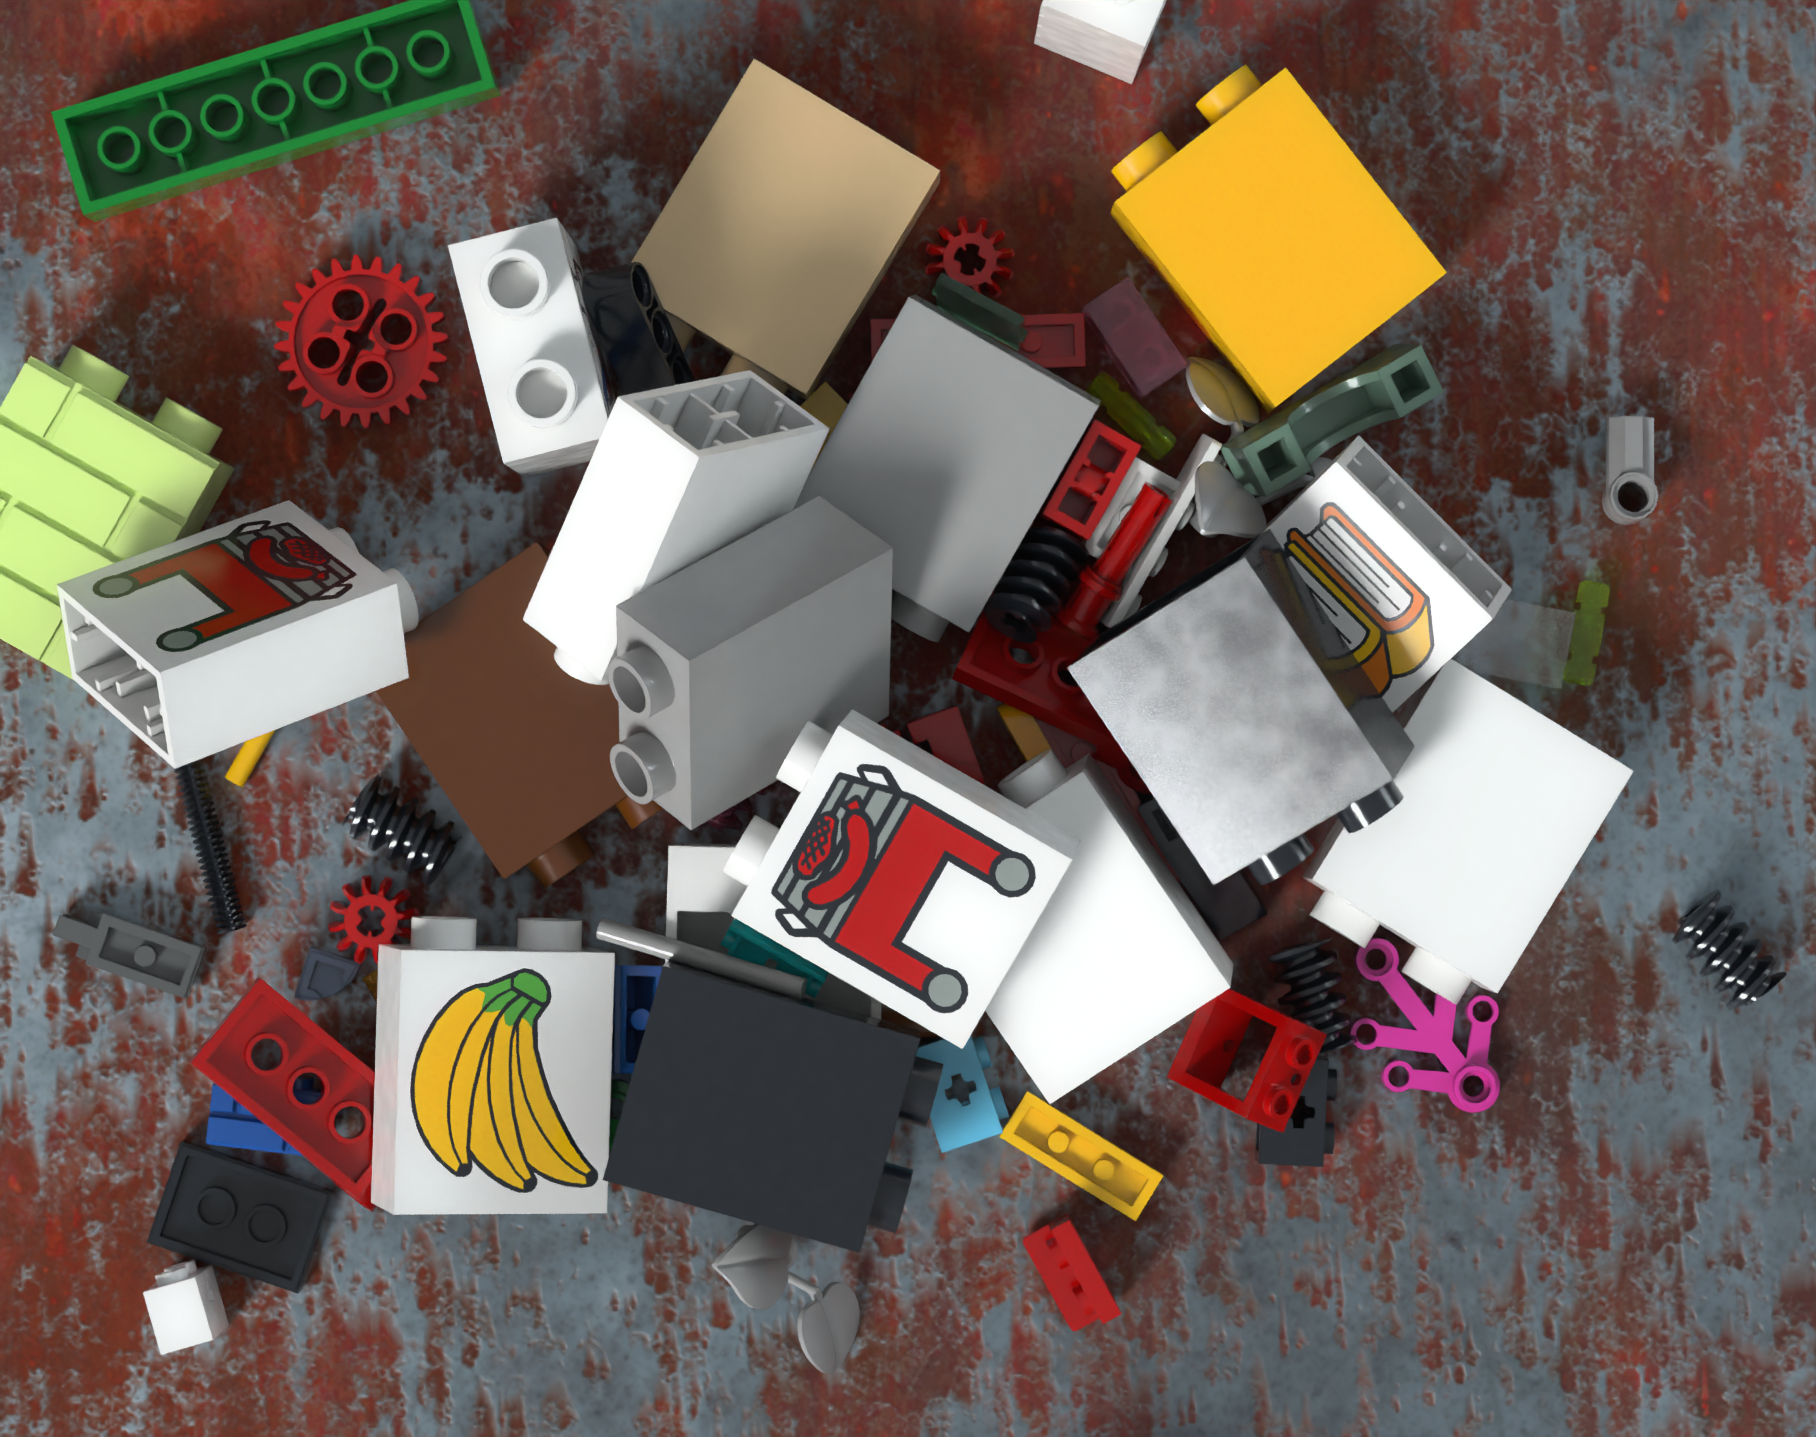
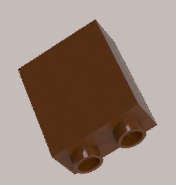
(509, 728)

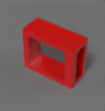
(1212, 1045)

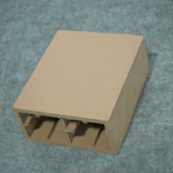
(782, 230)

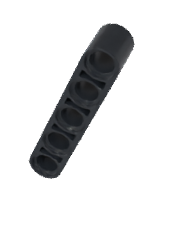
(634, 328)

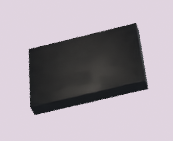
(240, 1216)

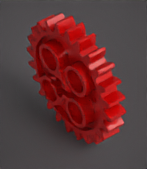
(318, 320)

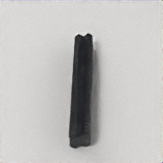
(209, 847)

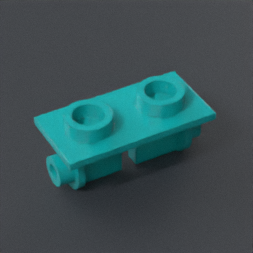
(755, 947)

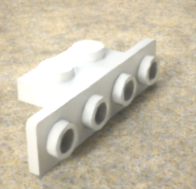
(1154, 553)

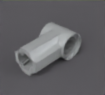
(1629, 463)

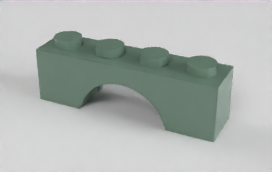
(1295, 437)

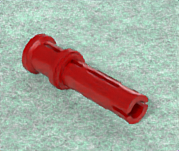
(1103, 580)

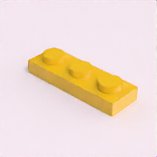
(1081, 1155)

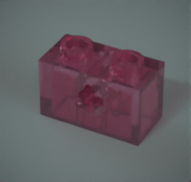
(1134, 338)

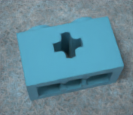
(973, 1119)

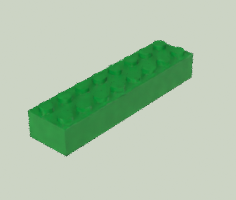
(274, 104)

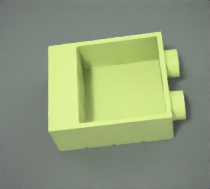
(89, 488)

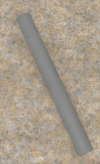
(702, 958)

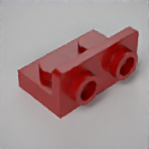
(1070, 1274)

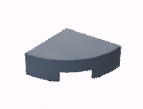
(325, 975)

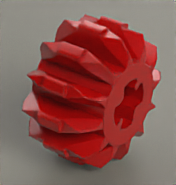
(986, 255)
(356, 916)

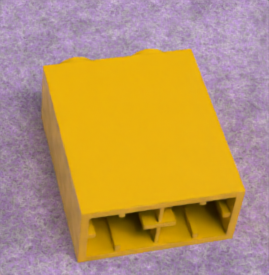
(1271, 234)

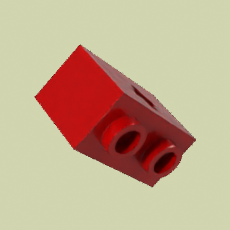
(1089, 480)

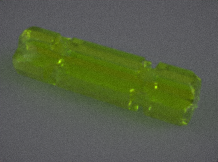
(1132, 416)
(1586, 632)

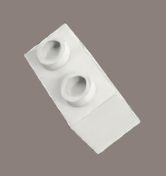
(185, 1306)

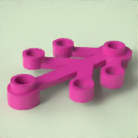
(1431, 1035)

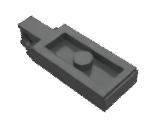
(134, 951)

